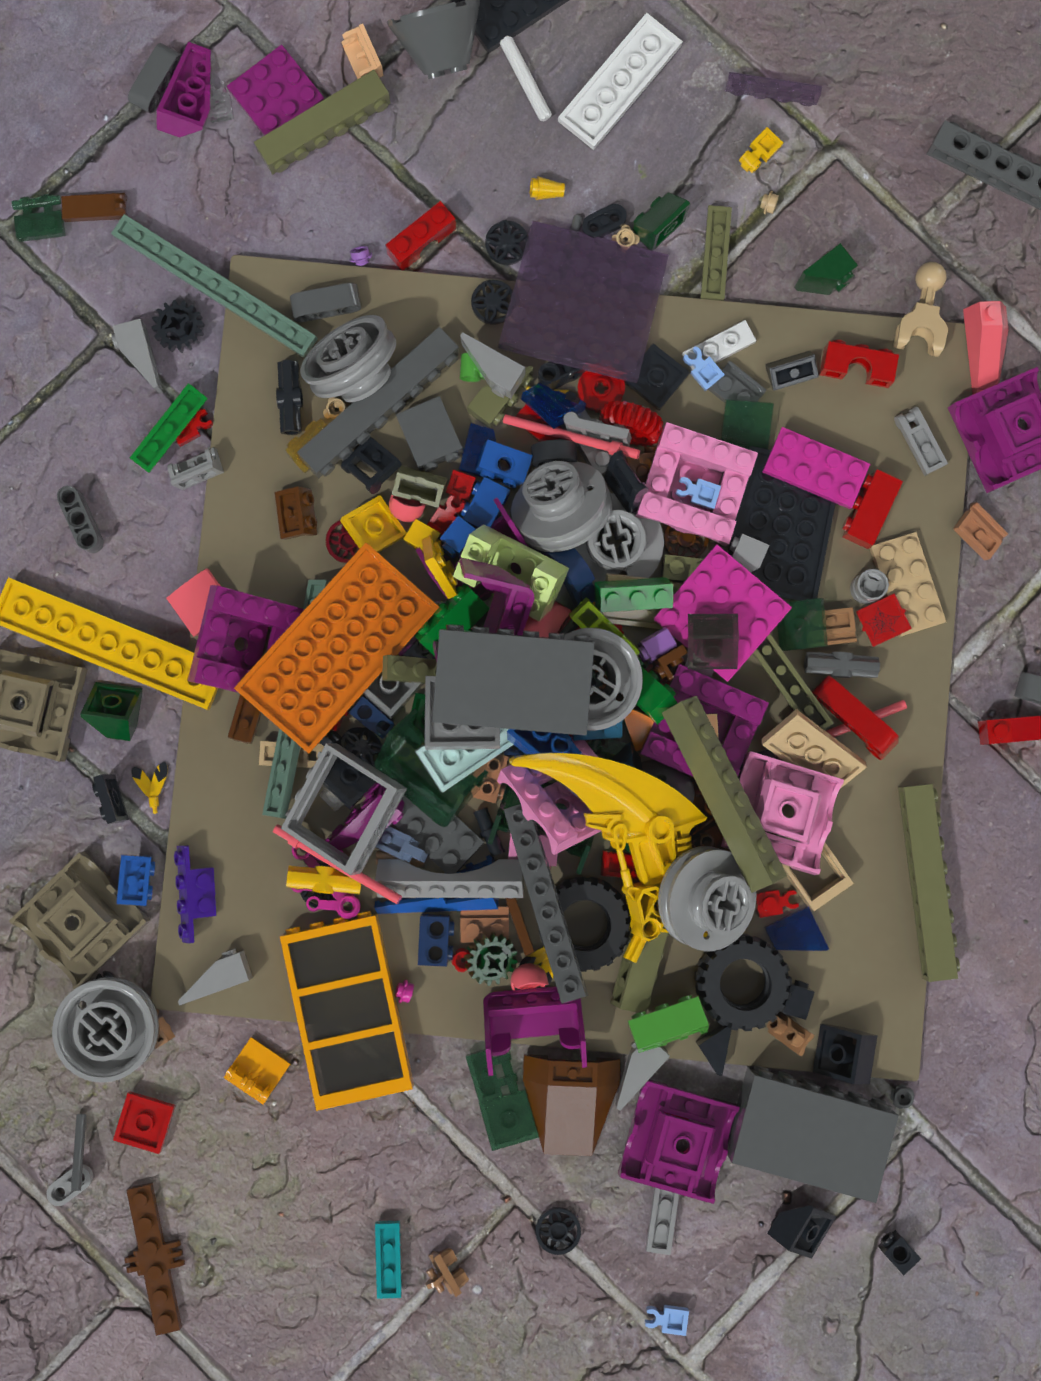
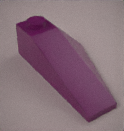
(187, 96)
(358, 819)

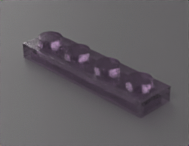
(772, 88)

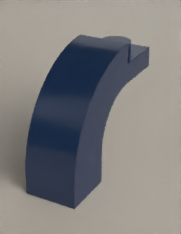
(579, 576)

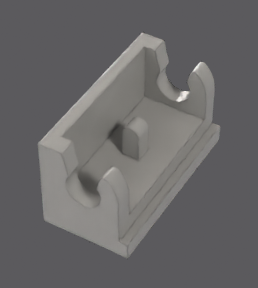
(195, 469)

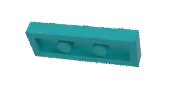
(388, 1259)

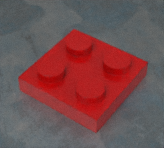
(144, 1122)

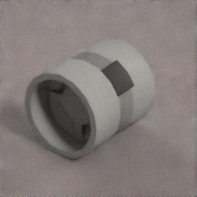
(869, 586)

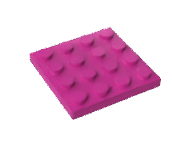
(725, 587)

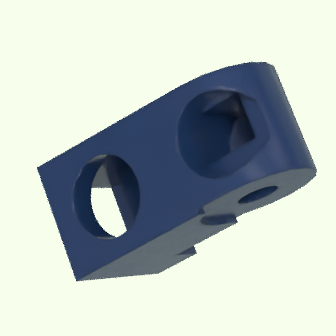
(372, 717)

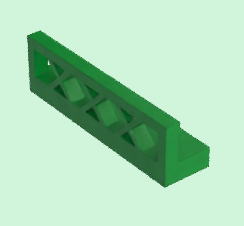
(168, 428)

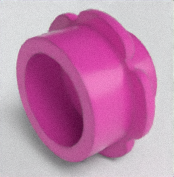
(404, 991)

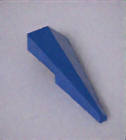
(411, 905)

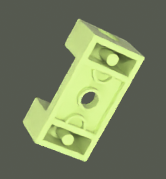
(537, 570)

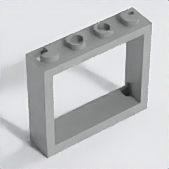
(375, 827)

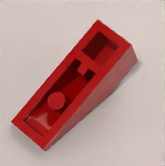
(1009, 730)

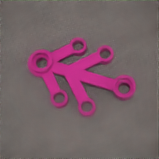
(341, 898)

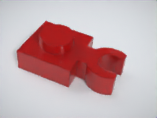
(191, 431)
(460, 485)
(444, 516)
(771, 903)

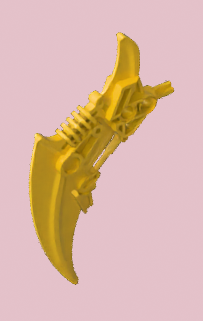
(630, 810)

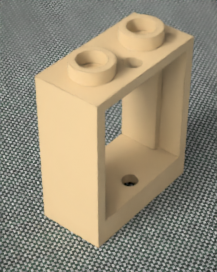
(829, 891)

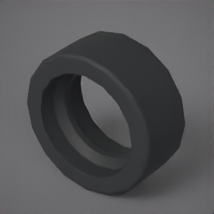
(553, 450)

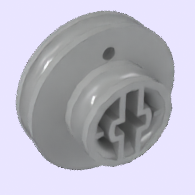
(350, 360)
(557, 509)
(639, 561)
(623, 677)
(703, 894)
(82, 1034)

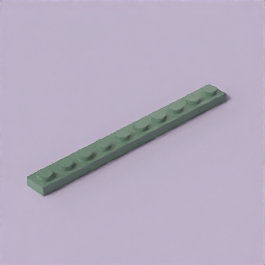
(214, 286)
(286, 749)

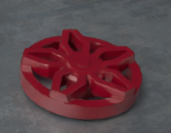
(344, 541)

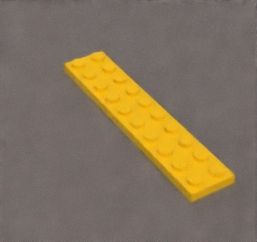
(102, 641)

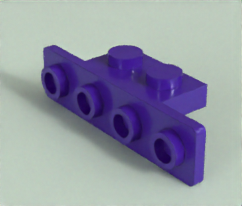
(195, 893)

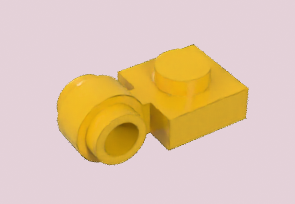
(763, 146)

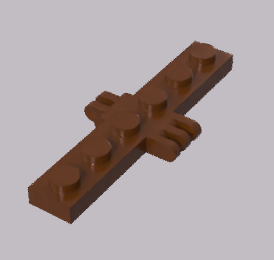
(154, 1258)

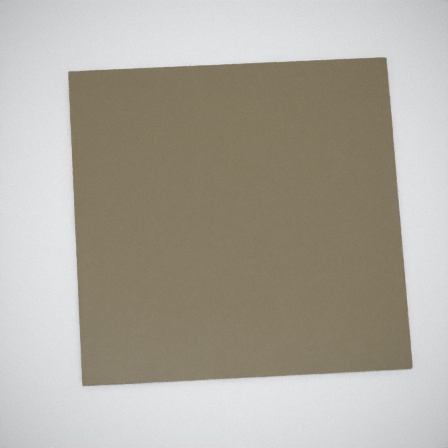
(219, 791)

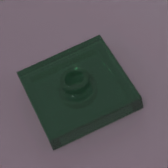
(747, 423)
(803, 626)
(508, 1120)

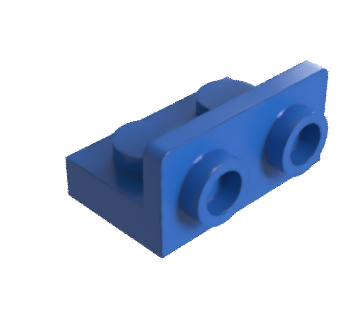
(134, 880)

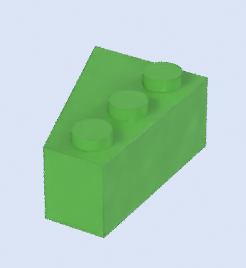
(668, 1023)

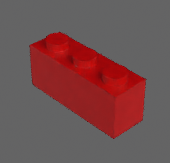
(871, 508)

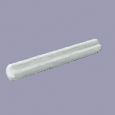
(525, 78)

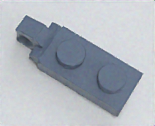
(400, 845)

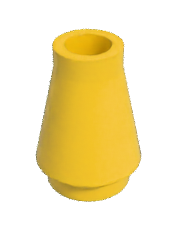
(545, 188)

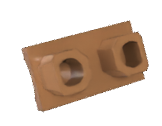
(790, 1033)
(453, 1281)

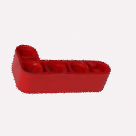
(876, 734)

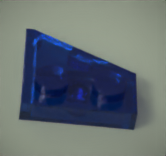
(550, 404)
(475, 439)
(797, 933)

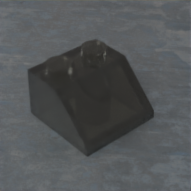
(713, 641)

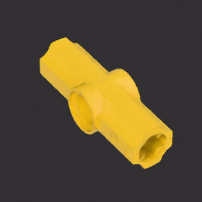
(321, 880)

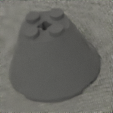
(439, 36)

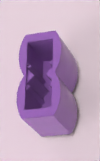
(656, 645)

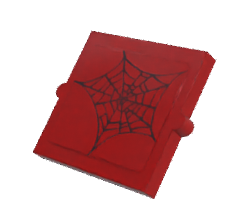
(884, 620)

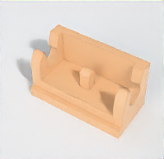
(361, 52)

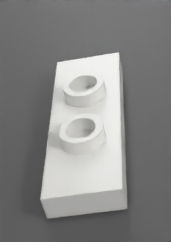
(724, 343)

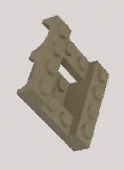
(31, 679)
(91, 896)

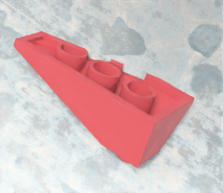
(986, 342)

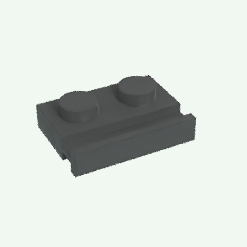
(736, 385)

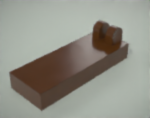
(93, 207)
(244, 722)
(520, 925)

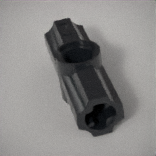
(289, 397)

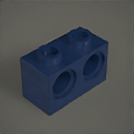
(428, 939)

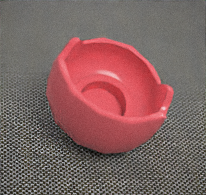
(406, 509)
(528, 977)

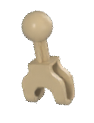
(924, 317)

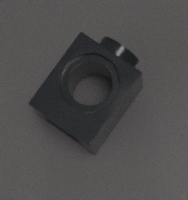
(800, 1000)
(906, 1259)

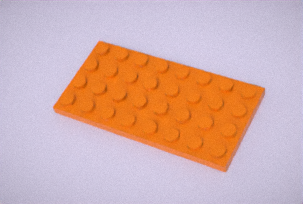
(336, 648)

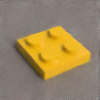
(373, 525)
(441, 570)

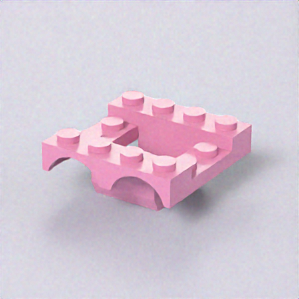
(702, 457)
(811, 794)
(538, 804)

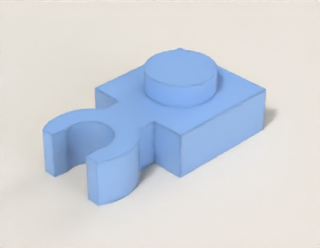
(705, 371)
(702, 493)
(672, 1319)

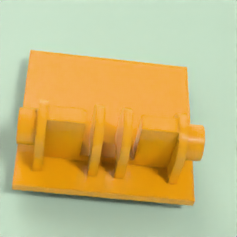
(257, 1070)

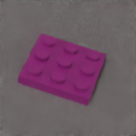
(274, 91)

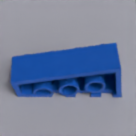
(542, 742)

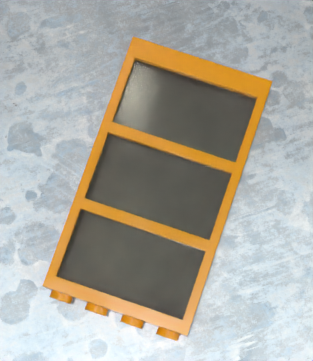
(346, 1011)

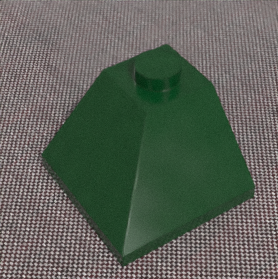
(113, 710)

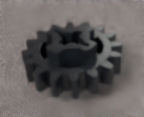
(187, 321)

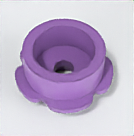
(360, 255)

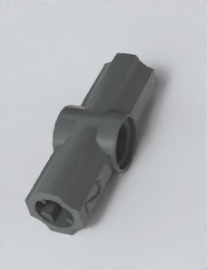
(841, 664)

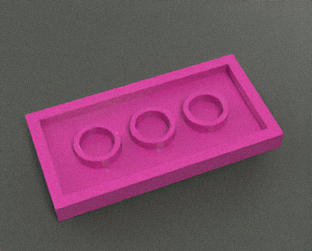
(816, 468)

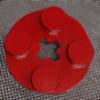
(595, 400)

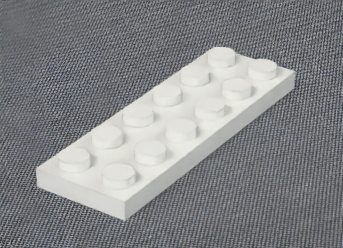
(620, 81)

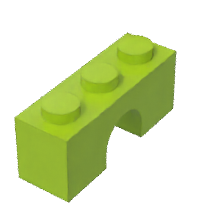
(588, 616)

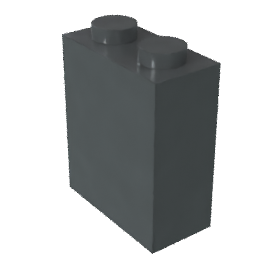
(430, 434)

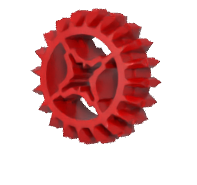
(643, 423)

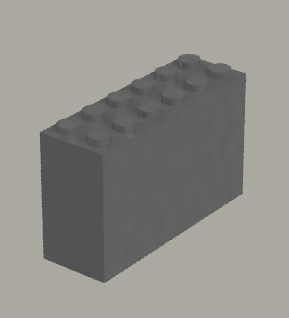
(513, 680)
(812, 1133)

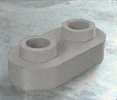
(64, 1182)

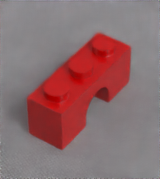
(431, 226)
(879, 364)

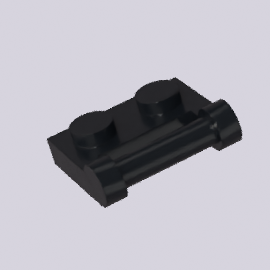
(377, 459)
(624, 482)

